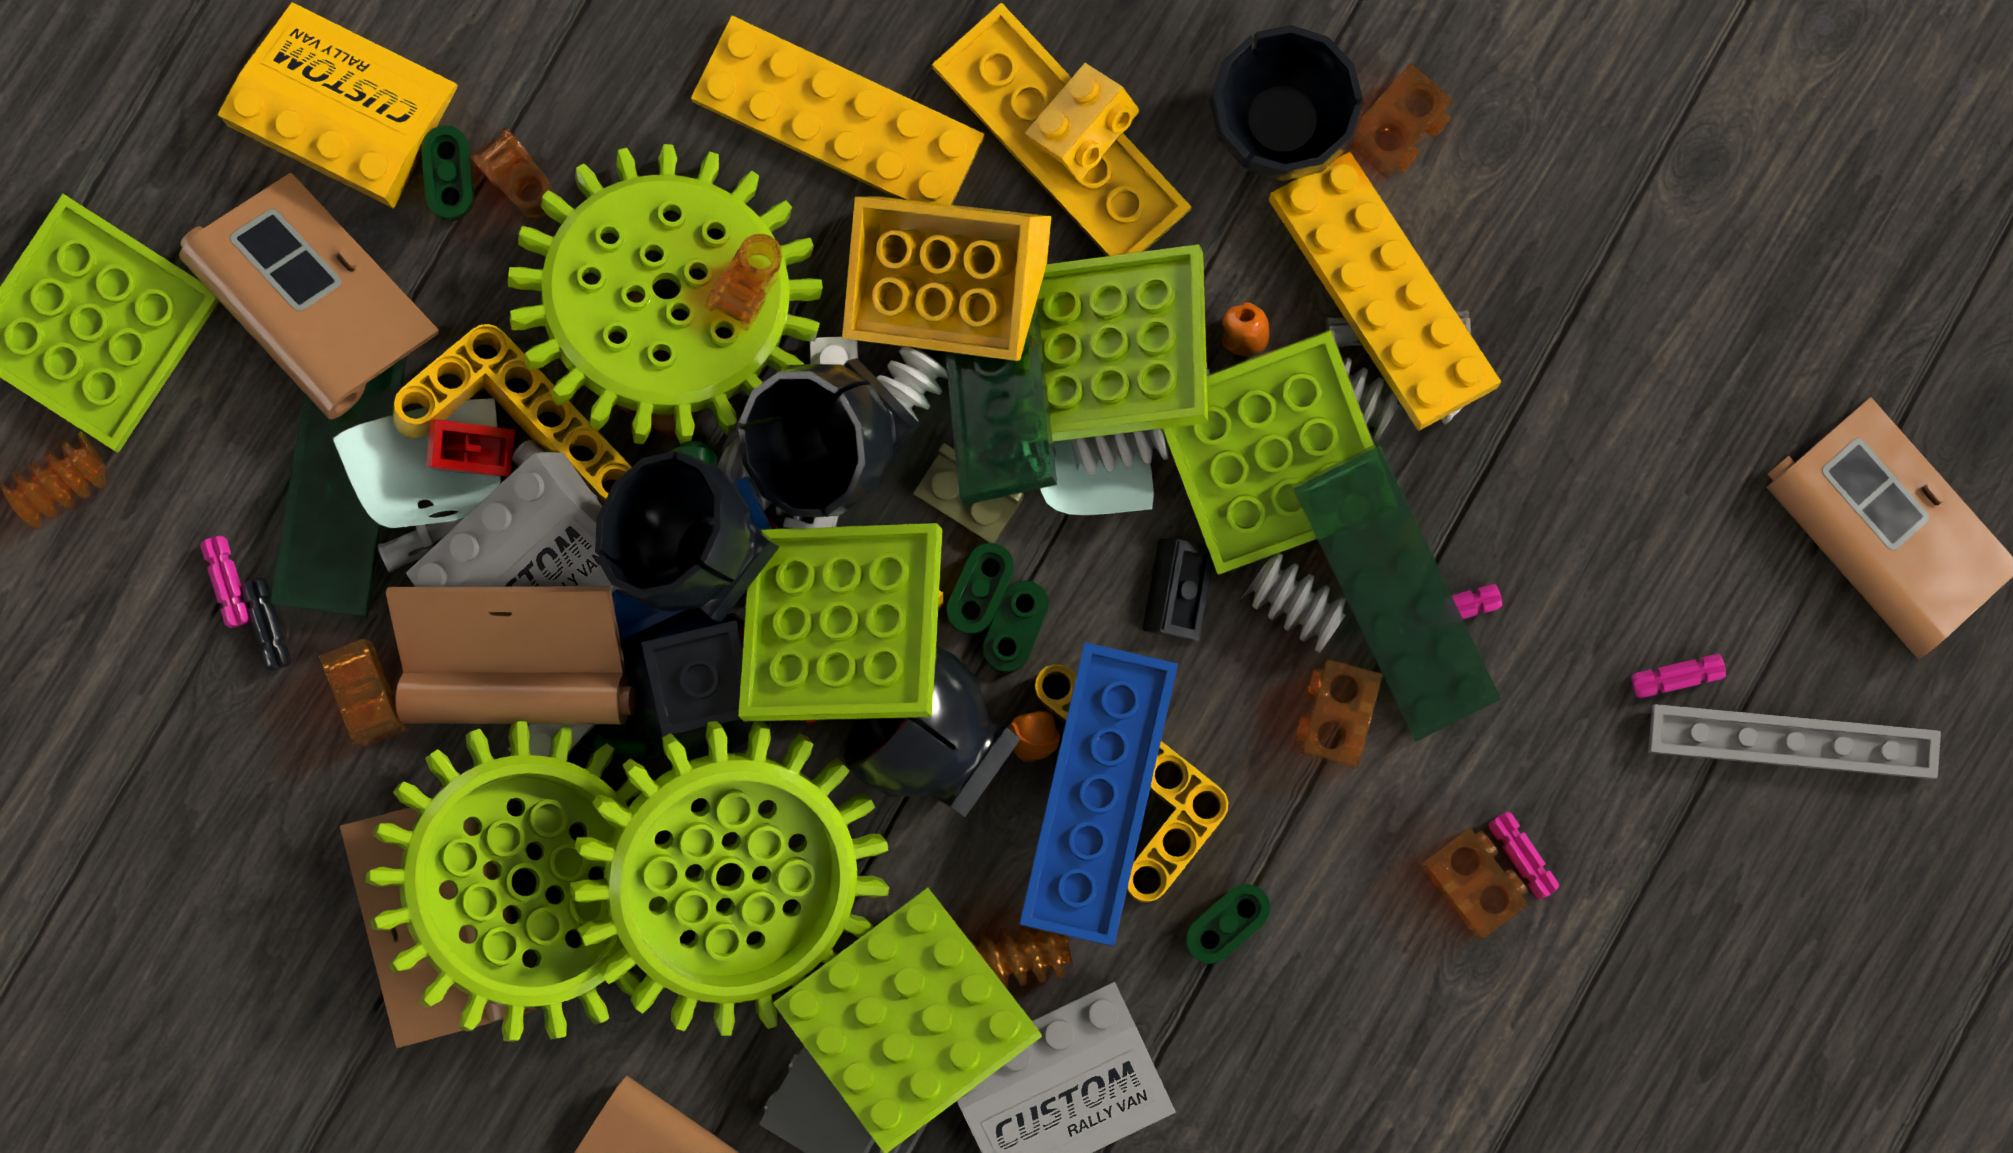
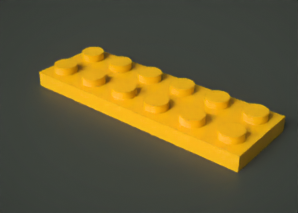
(1008, 85)
(836, 116)
(1384, 291)

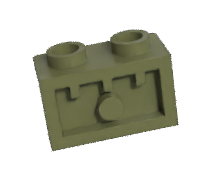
(941, 492)

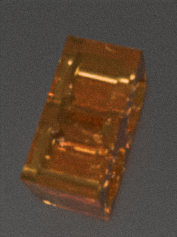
(1392, 116)
(362, 693)
(1350, 717)
(1465, 891)

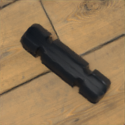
(265, 624)

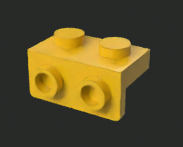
(1083, 120)

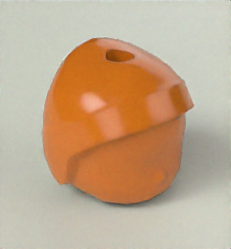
(1245, 330)
(1037, 735)

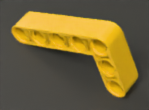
(522, 407)
(1178, 798)

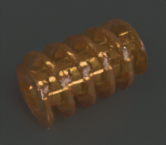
(56, 482)
(1025, 954)

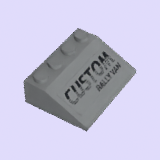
(523, 534)
(1071, 1087)

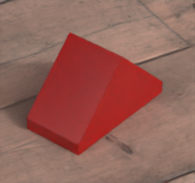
(470, 448)

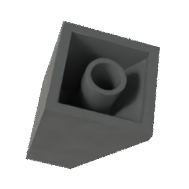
(815, 1115)

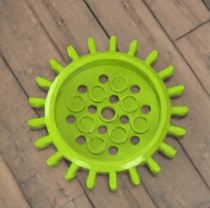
(581, 316)
(440, 851)
(718, 961)

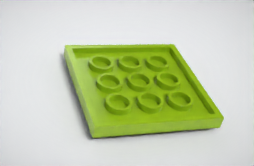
(96, 322)
(1124, 342)
(1264, 432)
(843, 624)
(907, 1020)

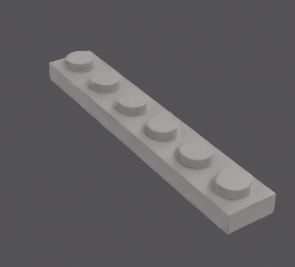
(1794, 741)

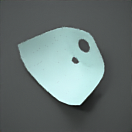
(393, 474)
(1099, 493)

